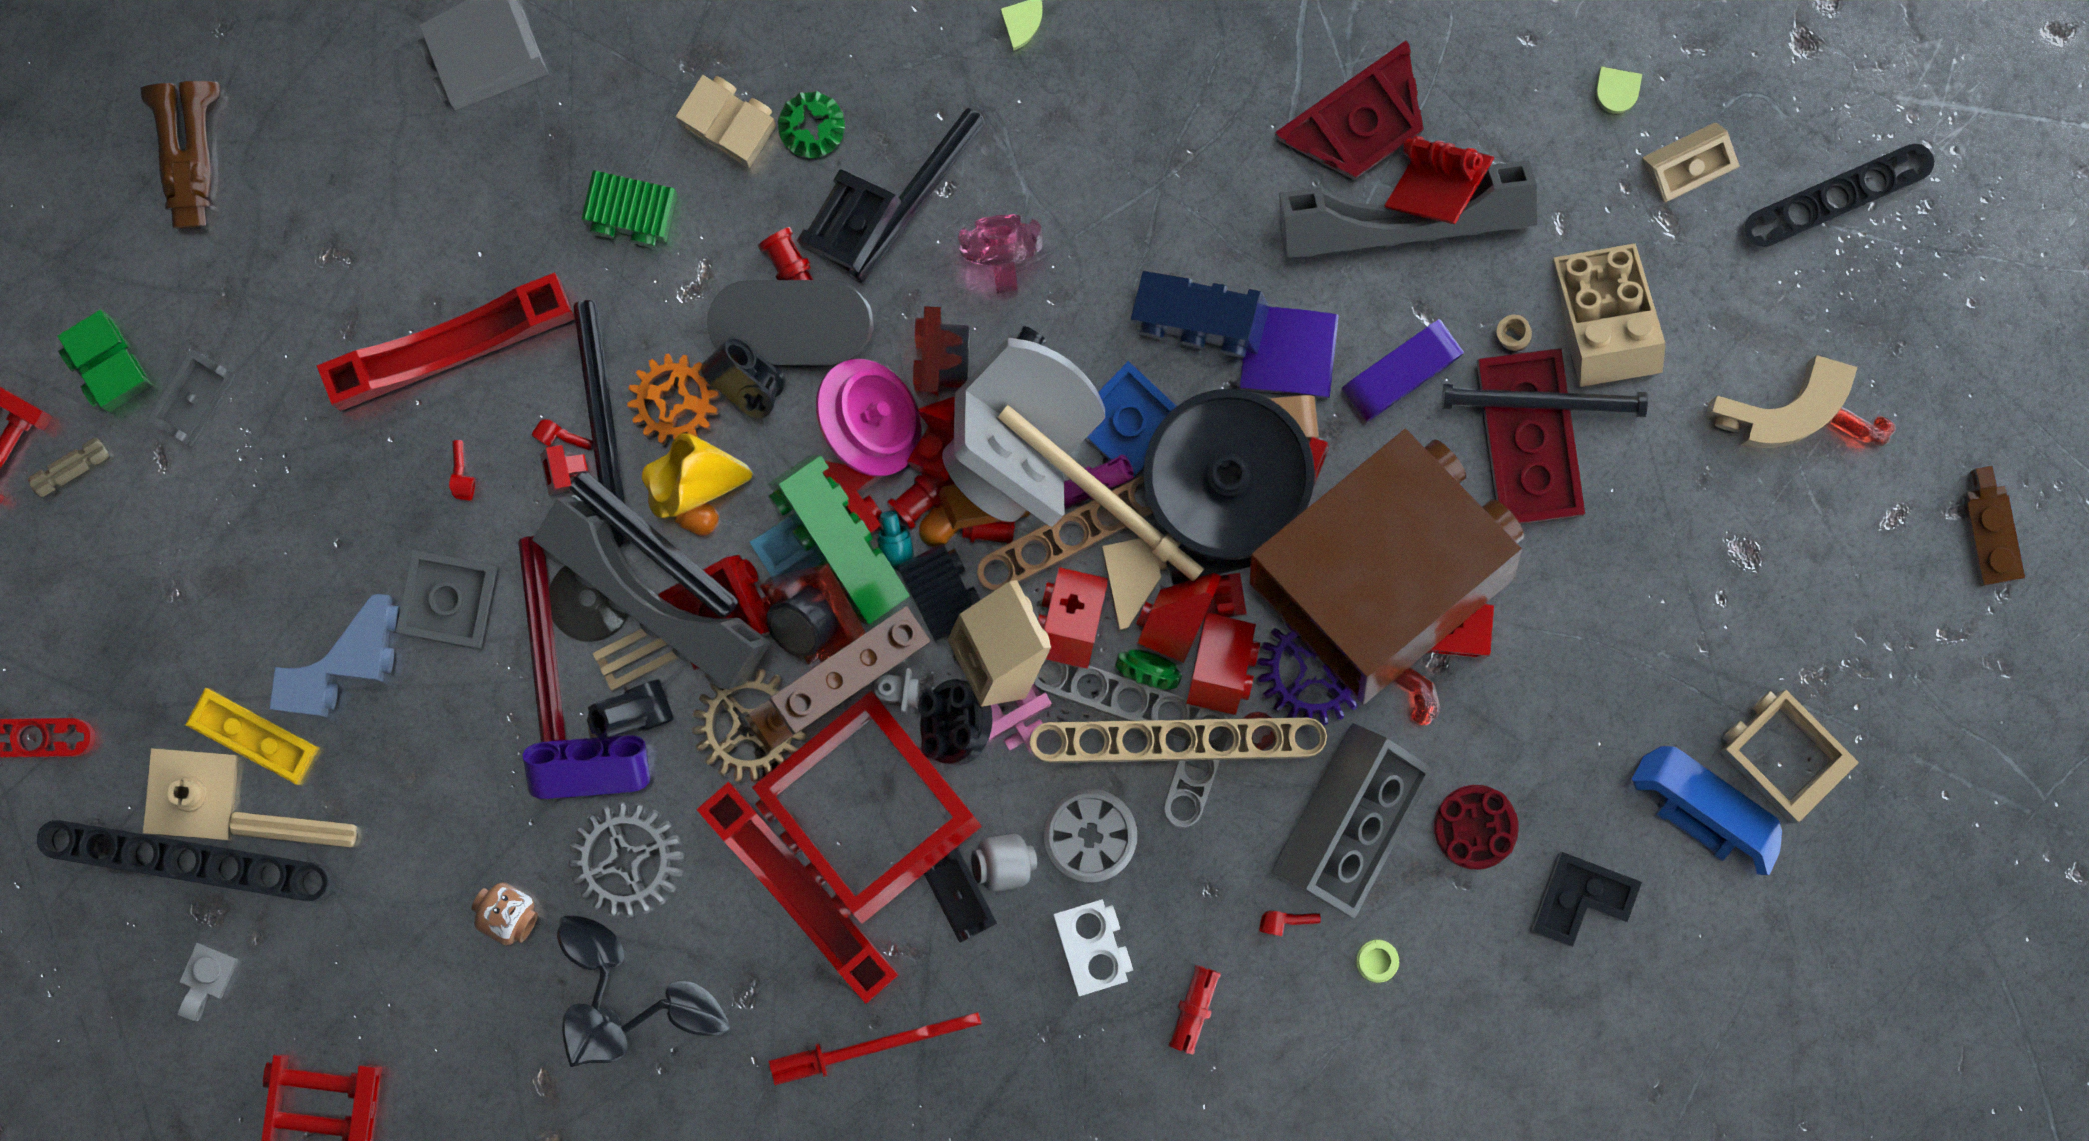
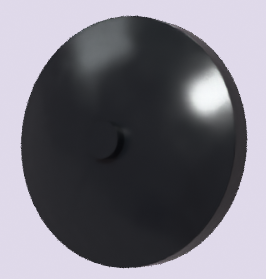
(1227, 472)

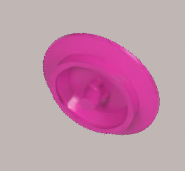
(868, 417)

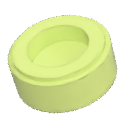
(1377, 961)

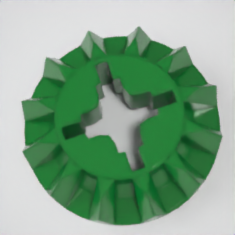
(801, 141)
(1149, 669)

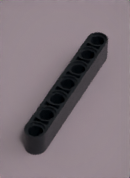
(165, 856)

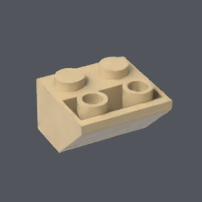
(1000, 645)

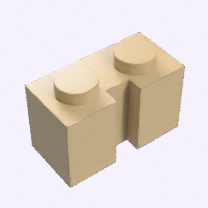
(726, 121)

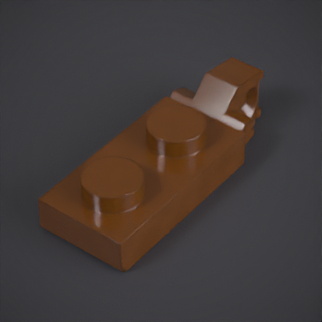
(1992, 530)

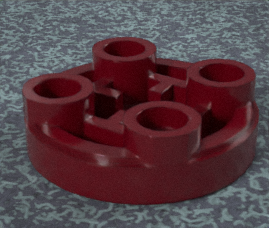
(1475, 827)

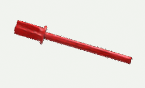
(814, 1061)

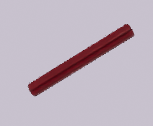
(541, 640)

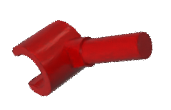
(547, 431)
(461, 486)
(1274, 921)

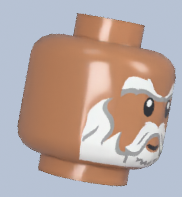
(504, 913)

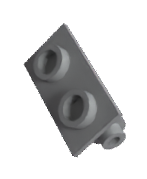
(898, 690)

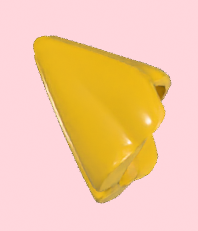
(691, 476)

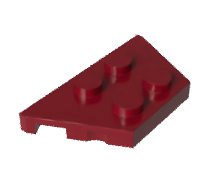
(1361, 118)

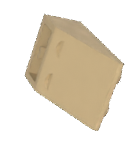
(1609, 315)

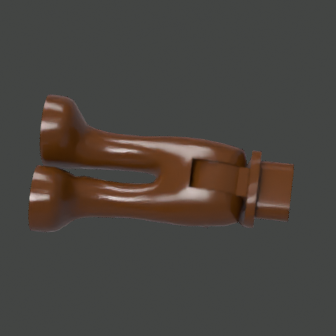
(184, 172)

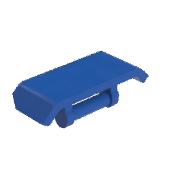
(1713, 803)

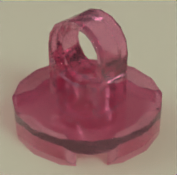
(1001, 243)

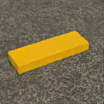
(252, 736)

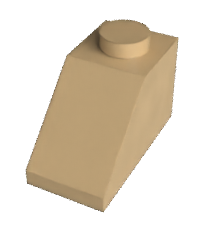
(1132, 577)

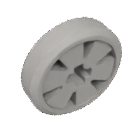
(1112, 821)

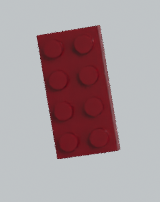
(1529, 447)

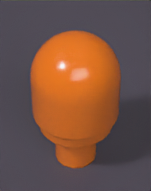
(700, 520)
(936, 528)

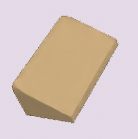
(1691, 161)

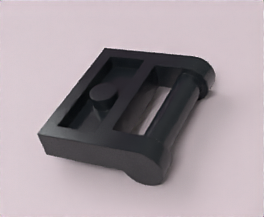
(858, 224)

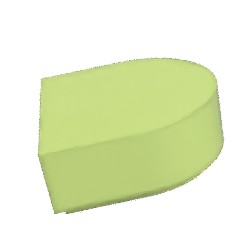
(1617, 89)

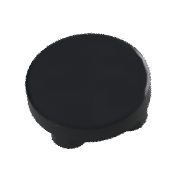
(953, 723)

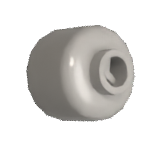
(1003, 862)

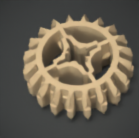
(721, 750)

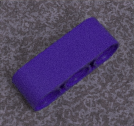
(1402, 370)
(586, 767)

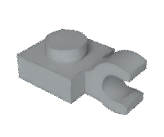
(207, 975)

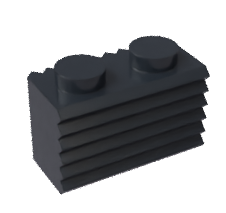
(938, 589)

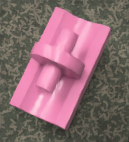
(1027, 708)

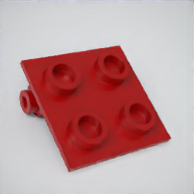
(1438, 179)

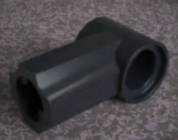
(638, 708)

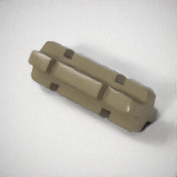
(68, 467)

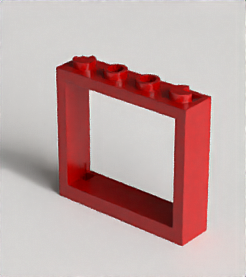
(909, 867)

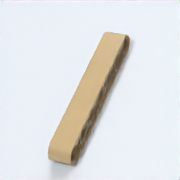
(1198, 733)

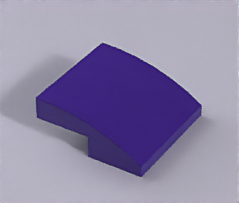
(1293, 354)

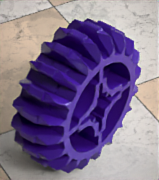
(1289, 695)

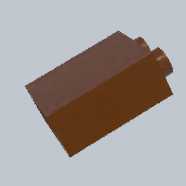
(1387, 563)

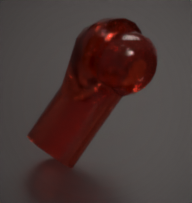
(1863, 431)
(1424, 694)

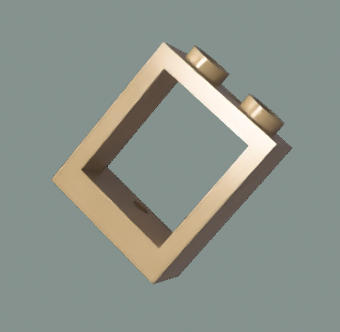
(1819, 786)

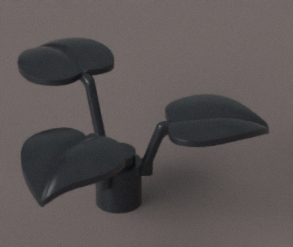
(596, 1033)

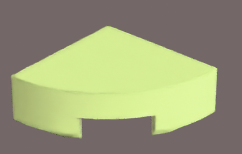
(1022, 21)

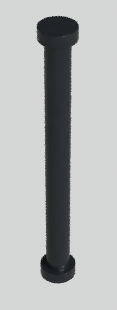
(1544, 400)

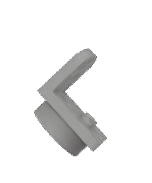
(995, 463)

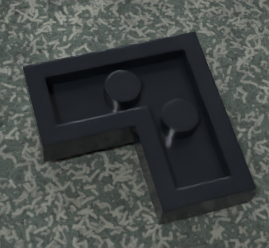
(1581, 886)

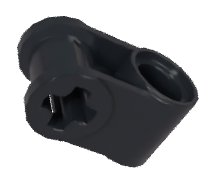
(742, 374)

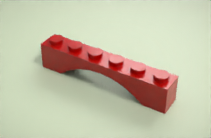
(403, 361)
(797, 892)

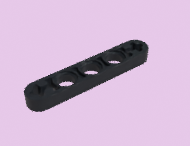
(1852, 182)

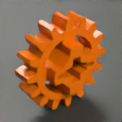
(655, 394)

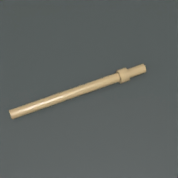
(1163, 546)

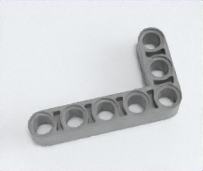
(1152, 700)

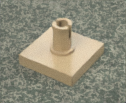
(190, 794)

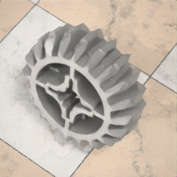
(592, 873)

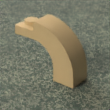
(1818, 401)

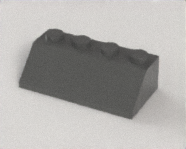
(1353, 820)

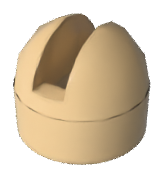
(1519, 326)

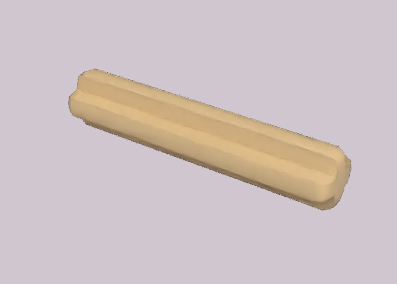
(293, 829)

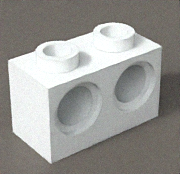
(1081, 950)

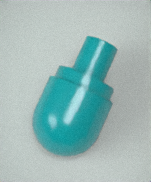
(894, 540)

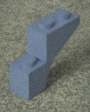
(357, 654)

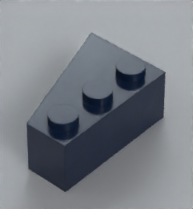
(1200, 313)

